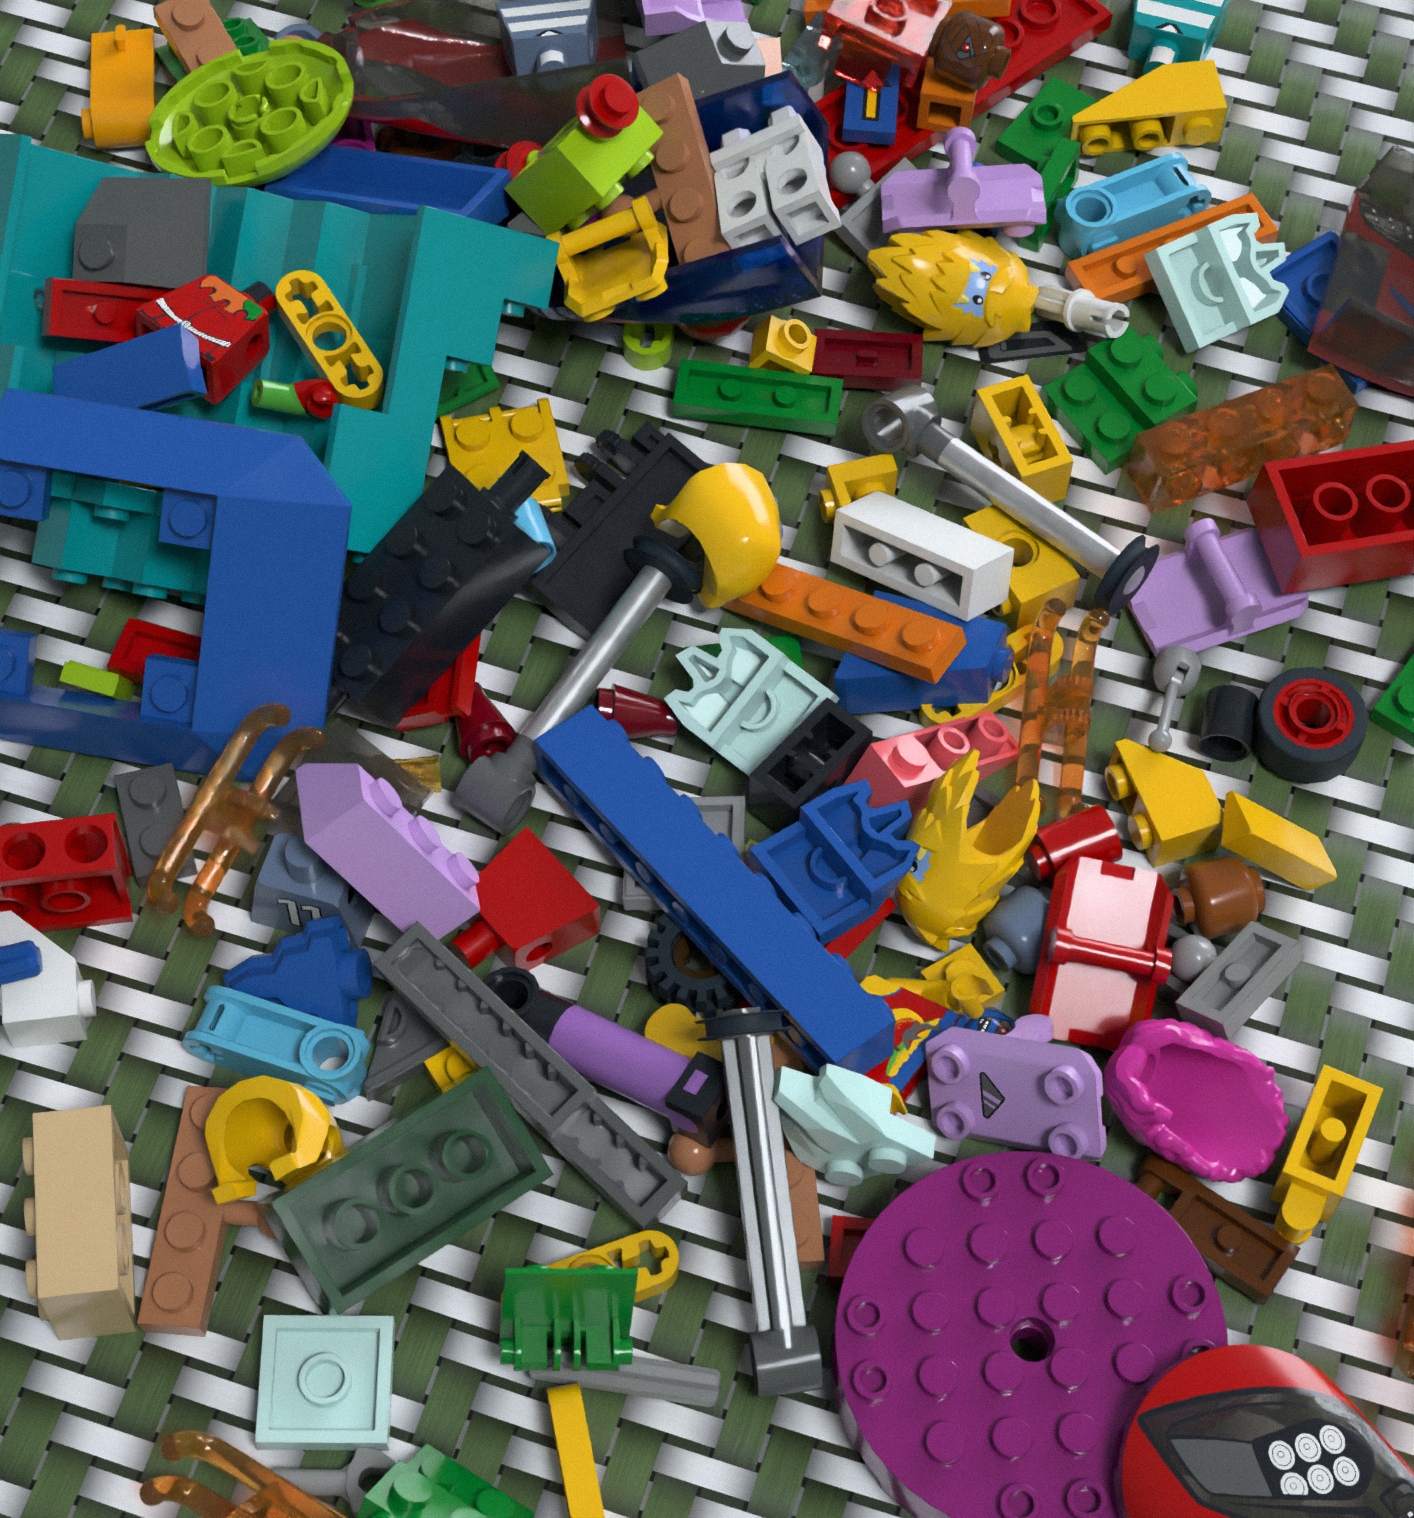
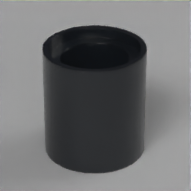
(1228, 723)

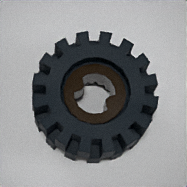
(671, 979)

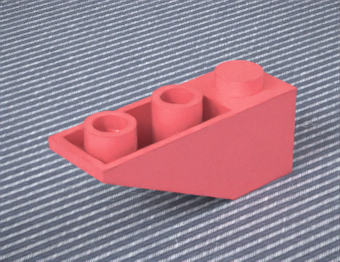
(911, 762)

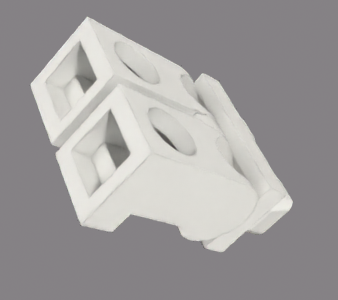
(772, 181)

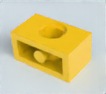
(1043, 569)

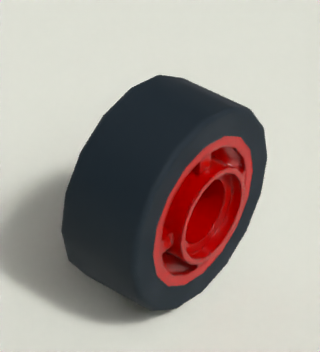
(1316, 698)

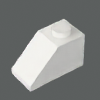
(46, 1006)

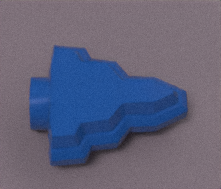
(310, 972)

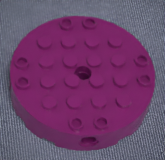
(998, 1257)

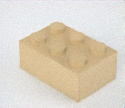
(80, 1223)

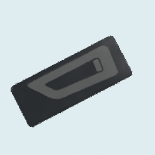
(1041, 341)

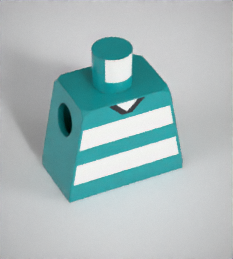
(1174, 30)

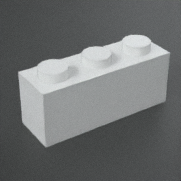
(922, 555)

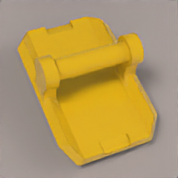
(616, 274)

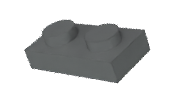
(151, 815)

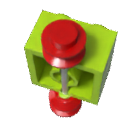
(585, 159)

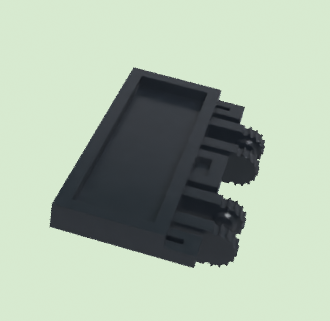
(589, 568)

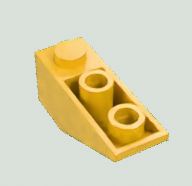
(1161, 109)

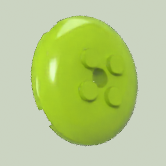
(252, 114)

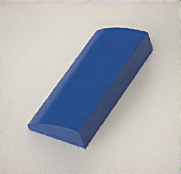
(398, 184)

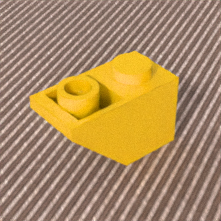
(1167, 803)

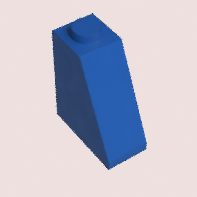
(968, 680)

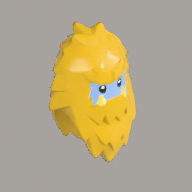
(955, 286)
(960, 868)

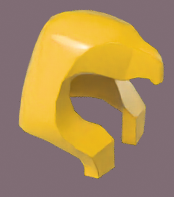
(736, 524)
(267, 1127)

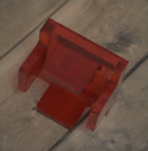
(882, 35)

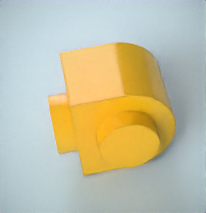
(782, 346)

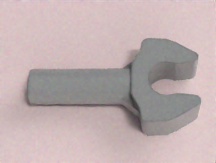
(343, 1481)

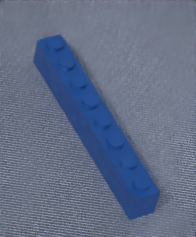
(714, 894)

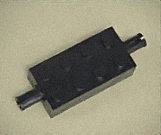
(432, 588)

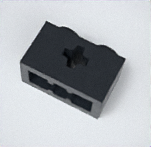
(807, 764)

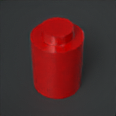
(1081, 834)

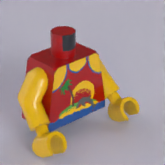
(920, 1013)

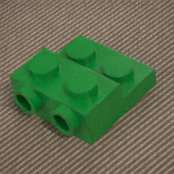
(1118, 395)
(437, 1488)

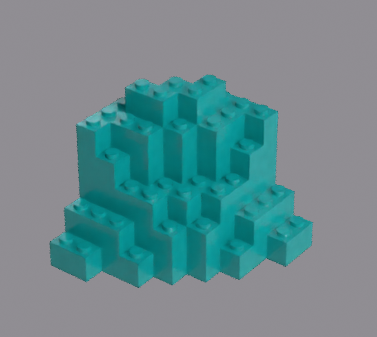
(414, 287)

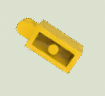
(1323, 1152)

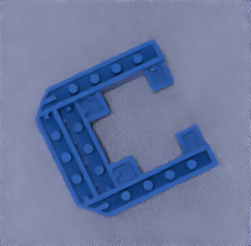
(271, 588)

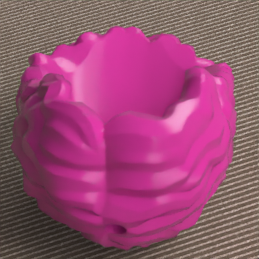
(1197, 1100)

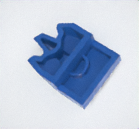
(838, 858)

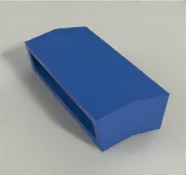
(137, 373)

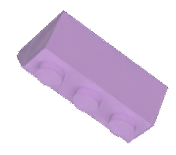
(385, 850)

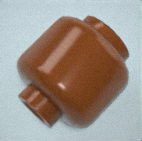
(1218, 897)

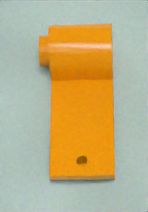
(121, 88)

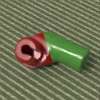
(300, 398)

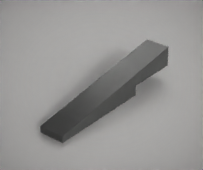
(533, 1078)

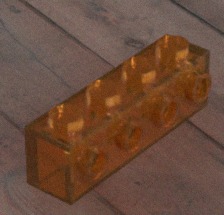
(1239, 435)

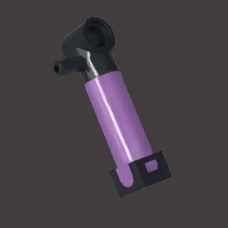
(620, 1059)

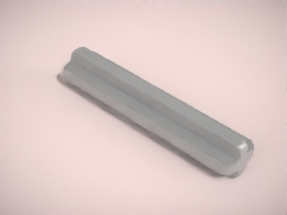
(643, 1378)

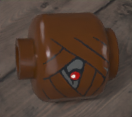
(969, 50)

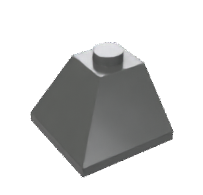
(708, 54)
(144, 232)

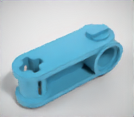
(1128, 205)
(280, 1043)

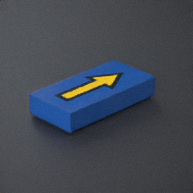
(872, 115)

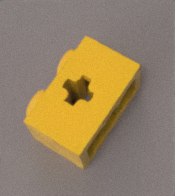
(1021, 436)

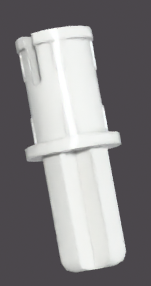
(1081, 310)

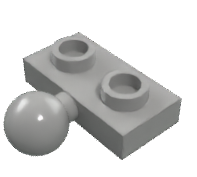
(862, 221)
(1237, 981)

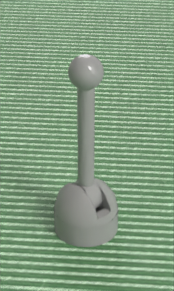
(1174, 685)

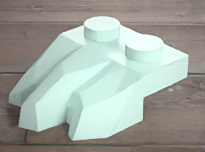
(1218, 279)
(745, 697)
(846, 1126)

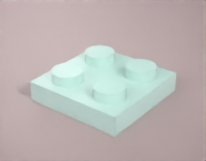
(325, 1382)

